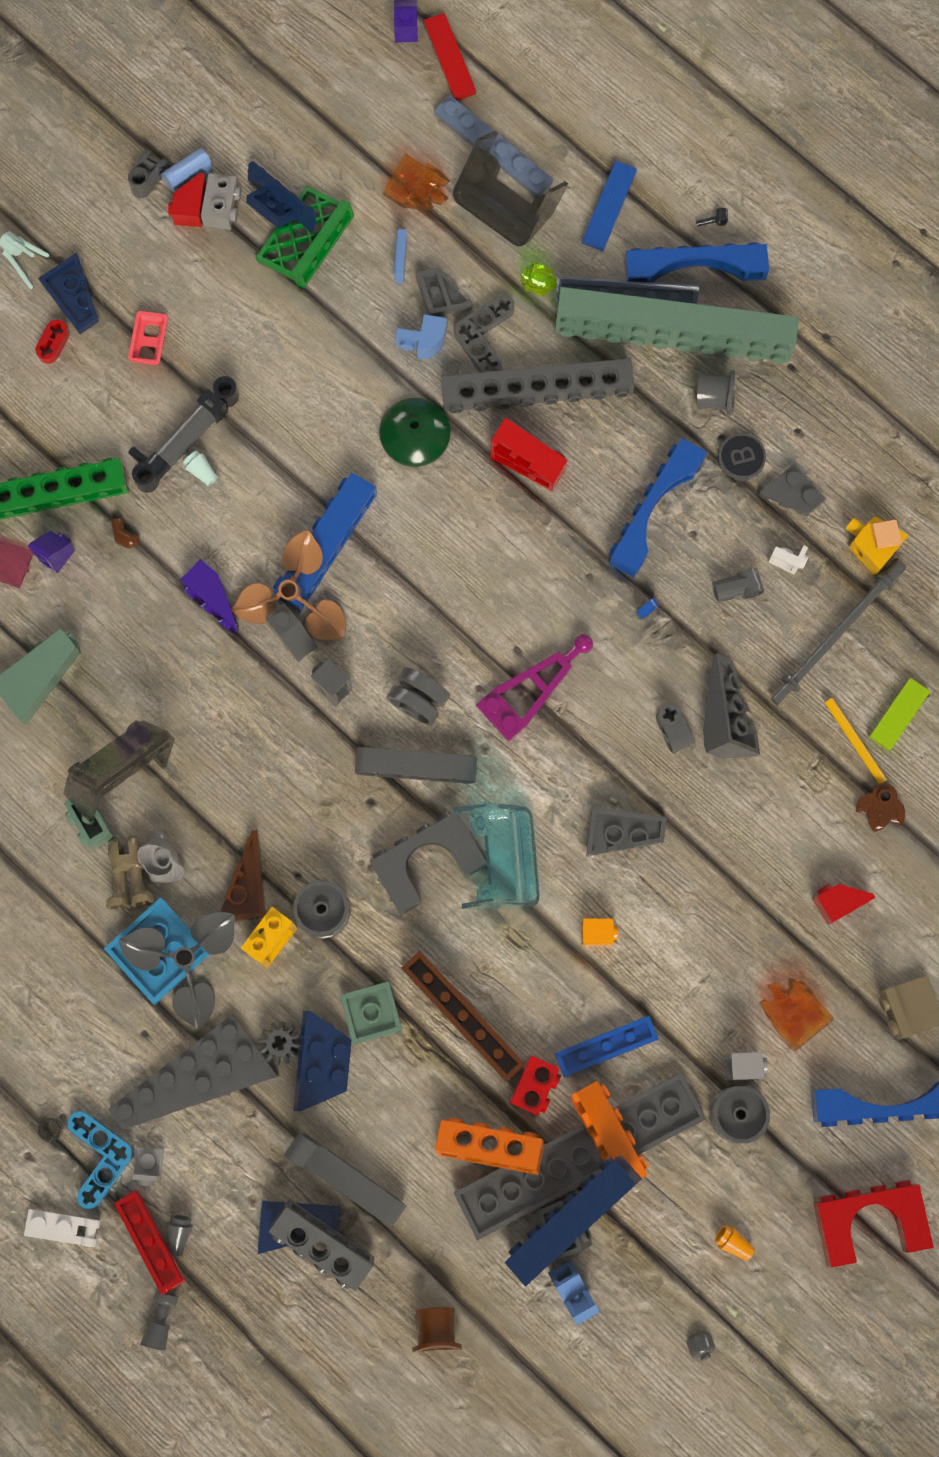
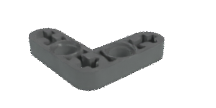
(477, 330)

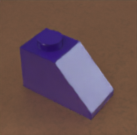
(405, 21)
(52, 550)

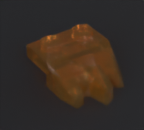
(416, 185)
(795, 1013)

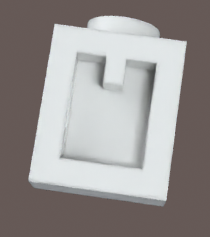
(787, 560)

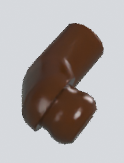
(123, 537)

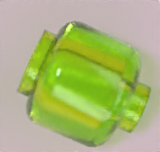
(538, 279)

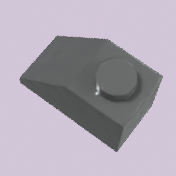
(290, 632)

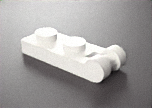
(61, 1227)

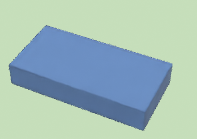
(400, 256)

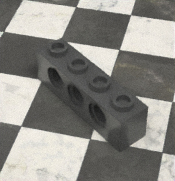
(317, 1231)

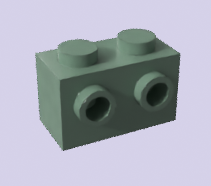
(91, 833)

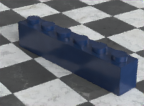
(573, 1219)

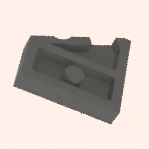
(440, 294)

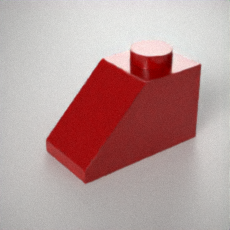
(188, 202)
(839, 901)

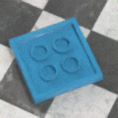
(163, 979)

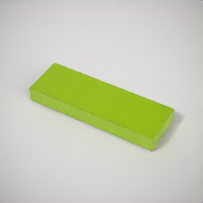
(899, 714)

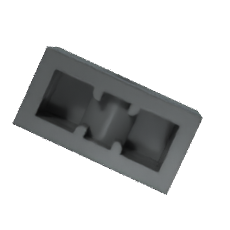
(331, 682)

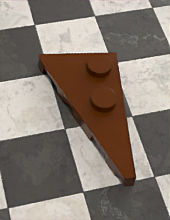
(246, 892)

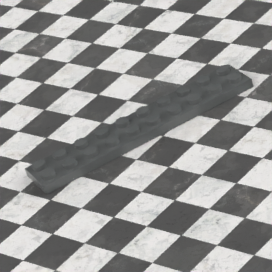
(573, 1157)

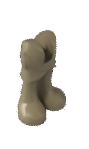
(120, 864)

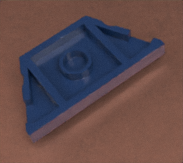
(321, 1062)

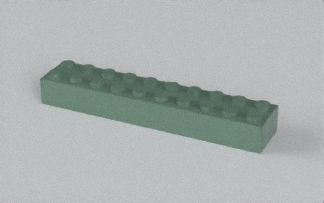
(676, 325)

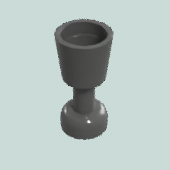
(157, 1331)

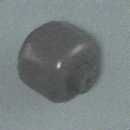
(701, 1345)

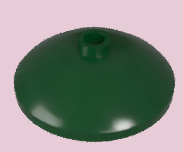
(419, 445)

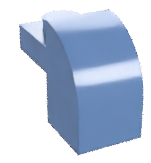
(426, 342)
(573, 1292)

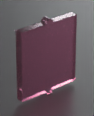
(13, 563)

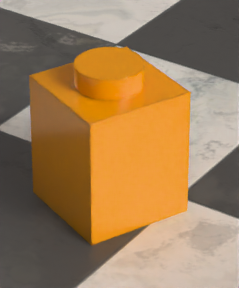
(599, 932)

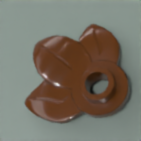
(881, 811)

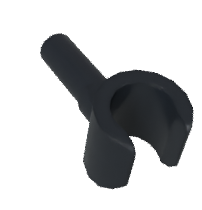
(720, 219)

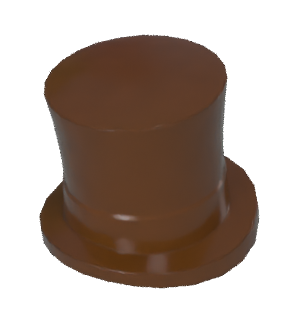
(436, 1329)

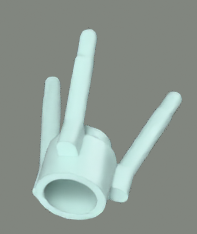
(15, 246)

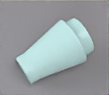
(200, 468)

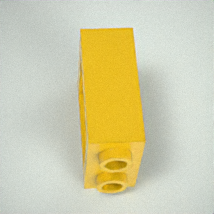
(271, 941)

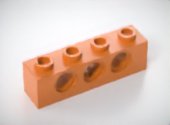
(526, 1161)

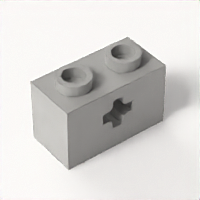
(745, 1066)

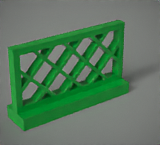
(322, 241)

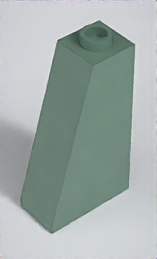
(36, 674)

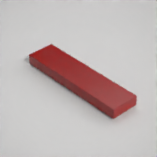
(449, 57)
(149, 1242)

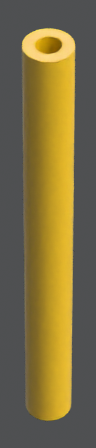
(855, 741)

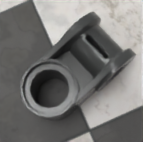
(147, 170)
(675, 732)

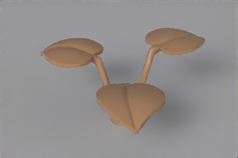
(304, 556)

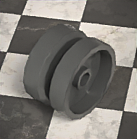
(418, 696)
(307, 915)
(750, 1126)

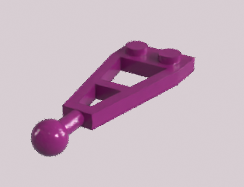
(503, 716)

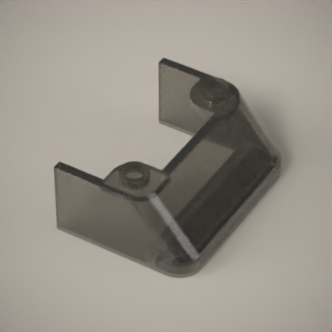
(497, 204)
(115, 764)

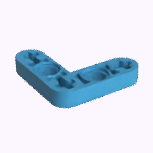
(109, 1159)

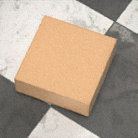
(886, 534)

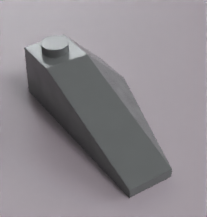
(726, 722)

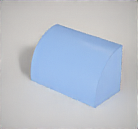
(187, 169)

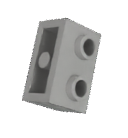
(220, 201)

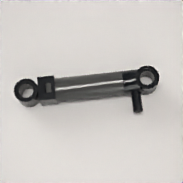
(210, 409)

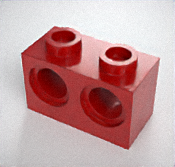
(529, 1083)

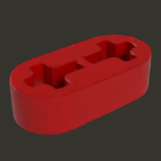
(48, 338)

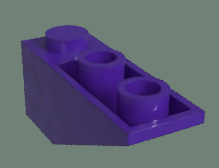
(206, 586)

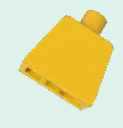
(865, 548)

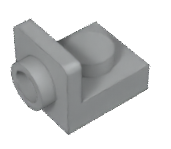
(148, 1166)

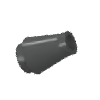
(178, 1233)

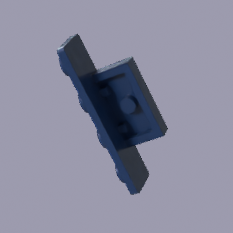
(276, 201)

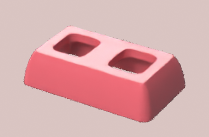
(139, 340)

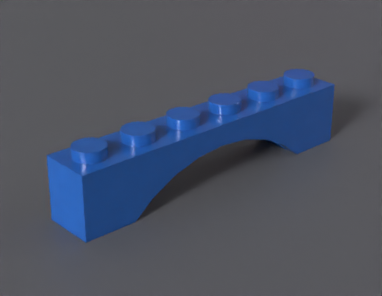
(743, 261)
(681, 467)
(838, 1105)

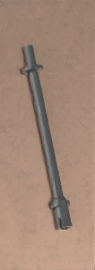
(883, 582)

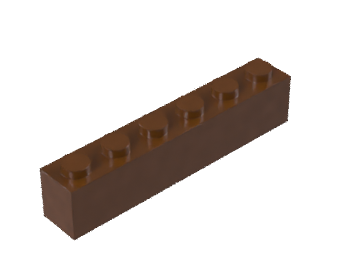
(462, 1016)

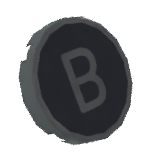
(742, 457)

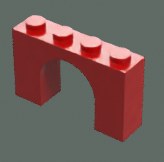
(903, 1202)

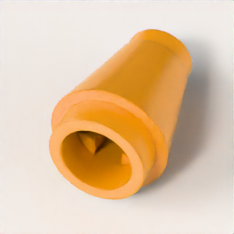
(734, 1243)

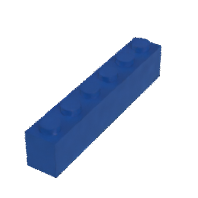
(333, 532)

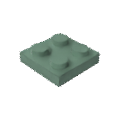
(371, 1013)

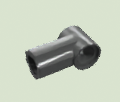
(744, 584)

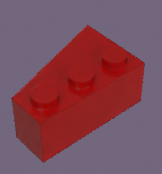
(527, 455)

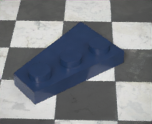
(71, 293)
(327, 1213)

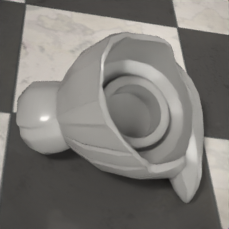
(160, 858)

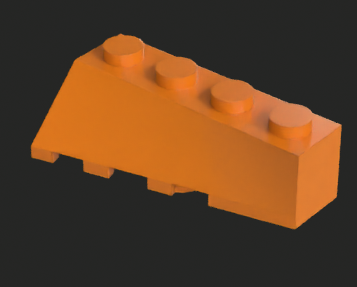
(604, 1126)

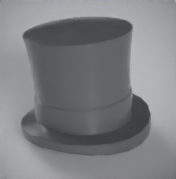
(716, 392)

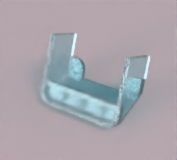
(508, 855)

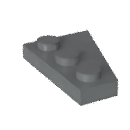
(623, 830)

